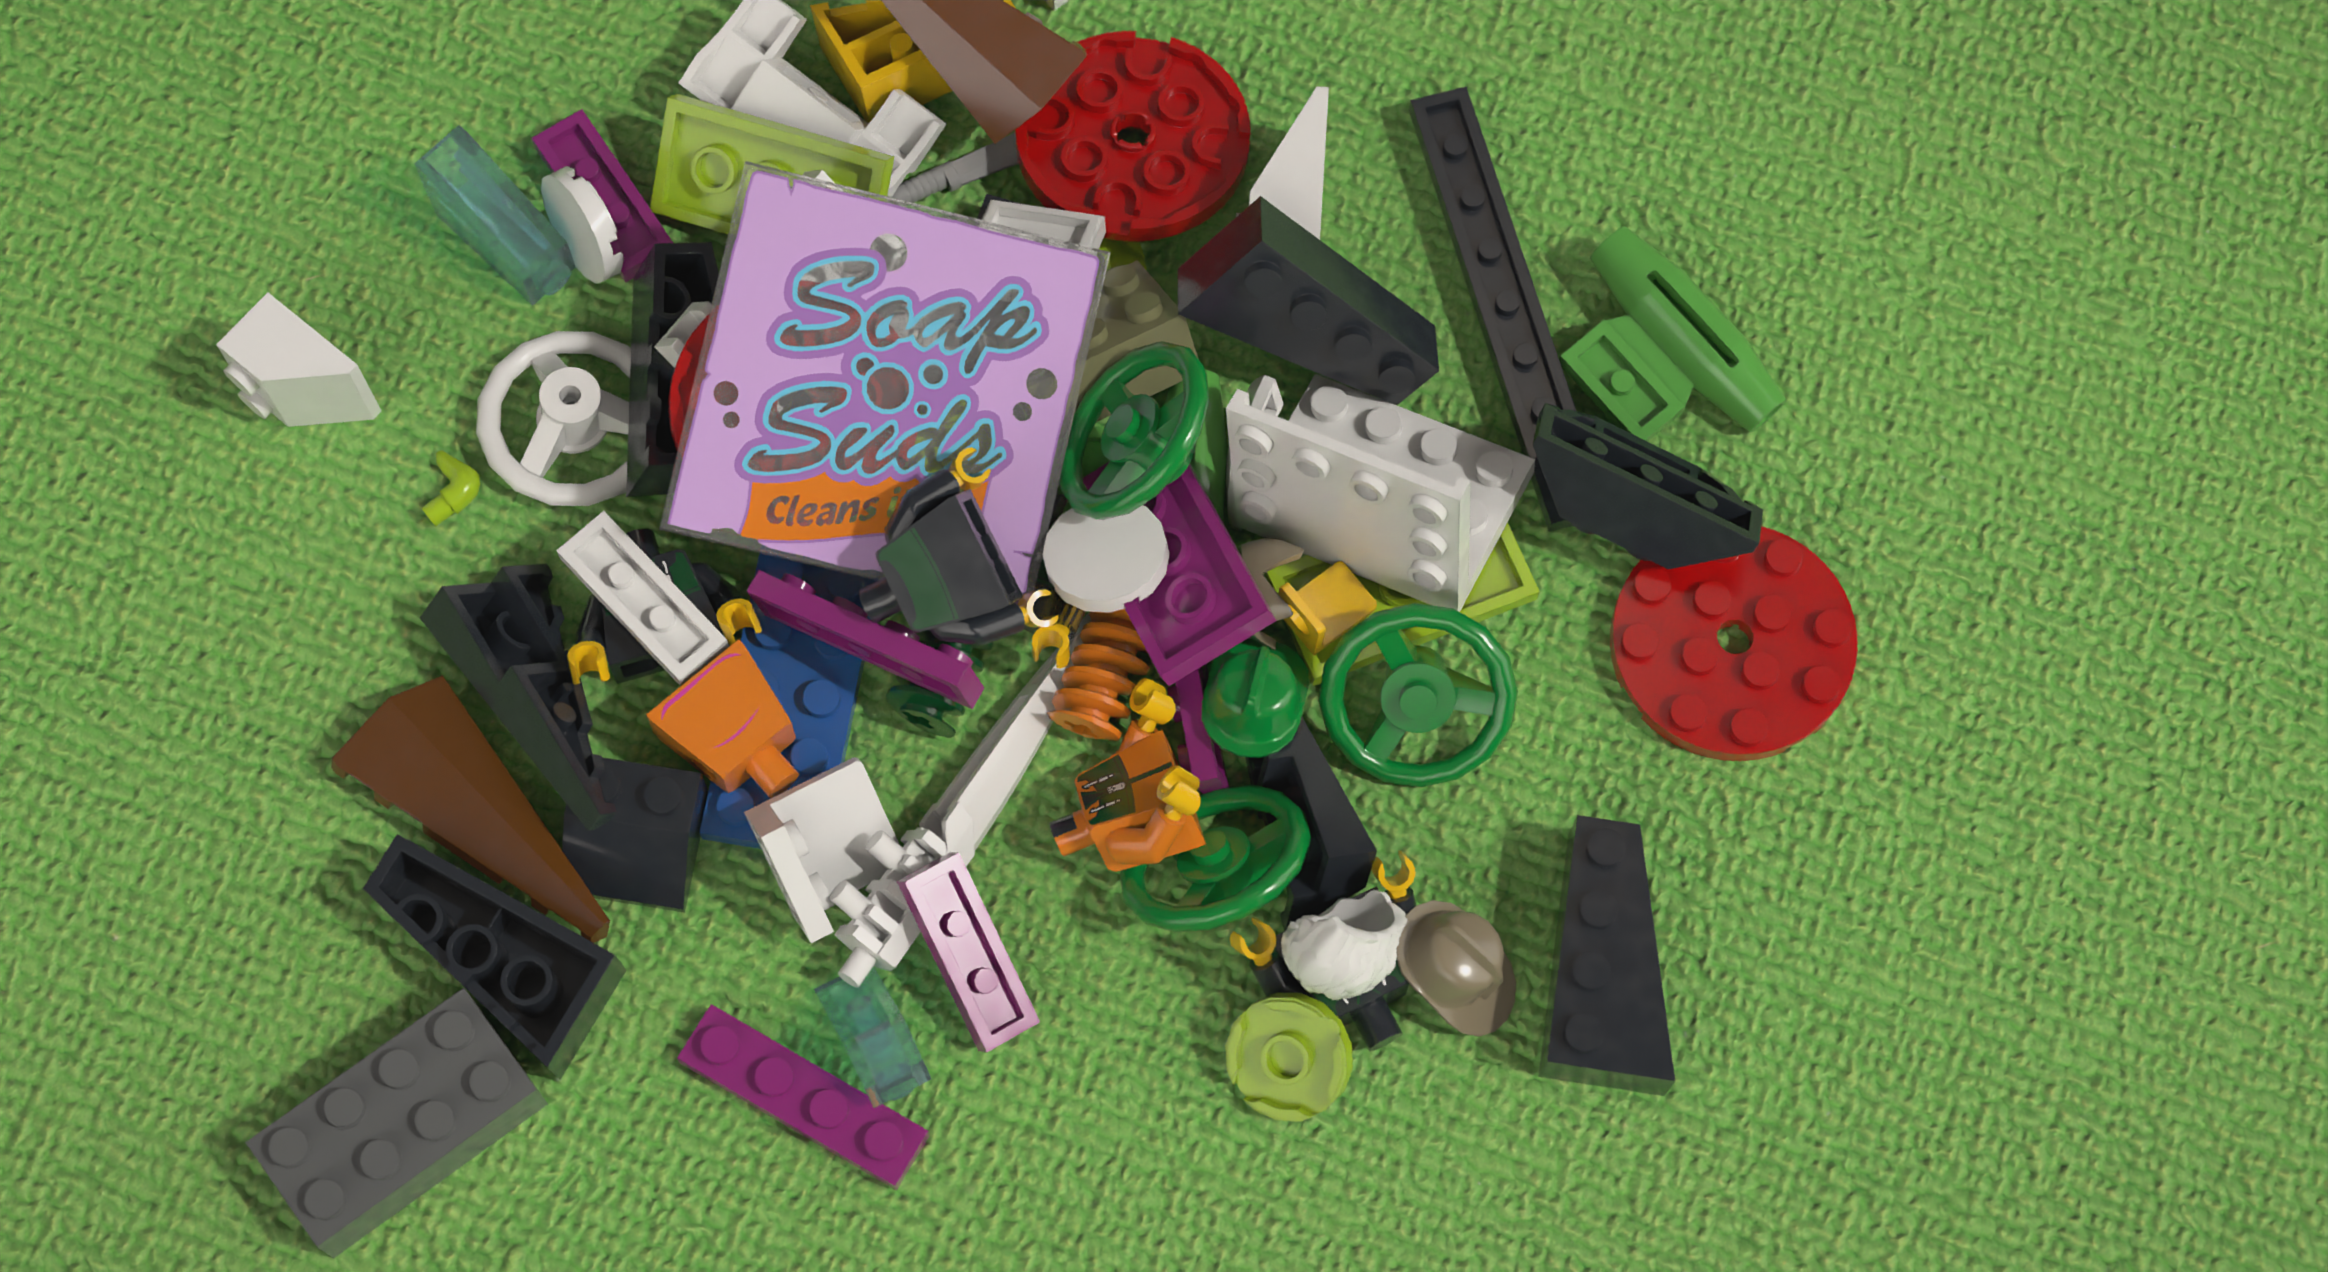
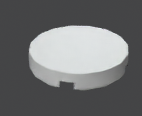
(583, 222)
(1105, 561)

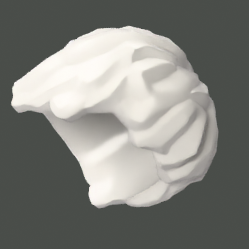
(1346, 946)

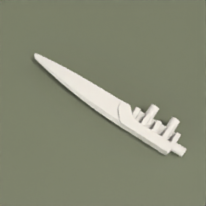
(883, 922)

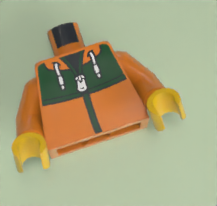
(1138, 799)

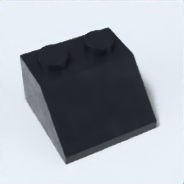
(650, 842)

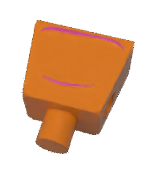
(729, 724)

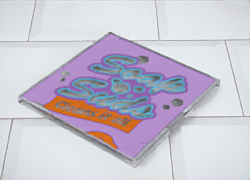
(862, 357)

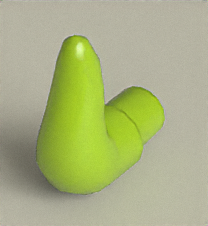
(457, 494)

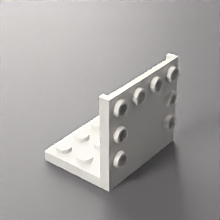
(1374, 489)

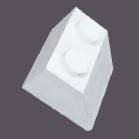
(293, 370)

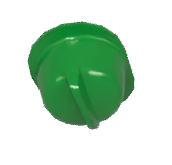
(1255, 698)

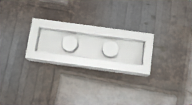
(642, 598)

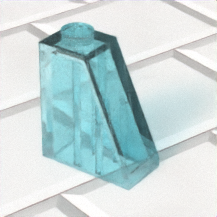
(494, 216)

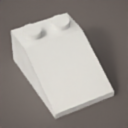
(1296, 170)

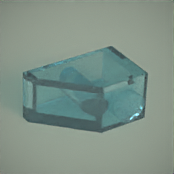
(874, 1037)

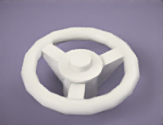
(569, 419)

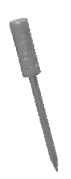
(960, 171)

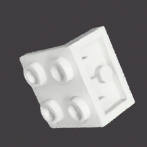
(819, 839)

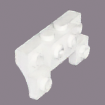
(748, 74)

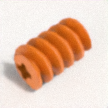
(1099, 677)

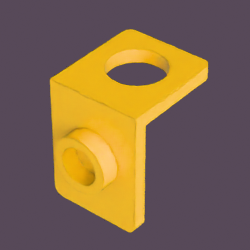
(1327, 606)

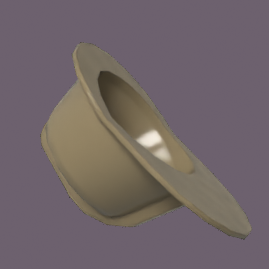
(1457, 966)

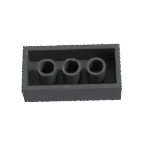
(396, 1124)

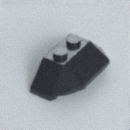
(1640, 493)

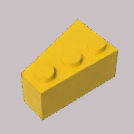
(875, 55)

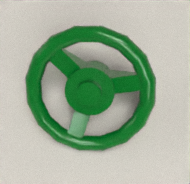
(1141, 441)
(1419, 694)
(1232, 871)

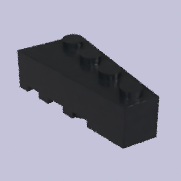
(662, 291)
(1307, 304)
(512, 959)
(1605, 981)

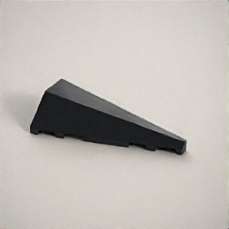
(514, 656)
(1339, 846)

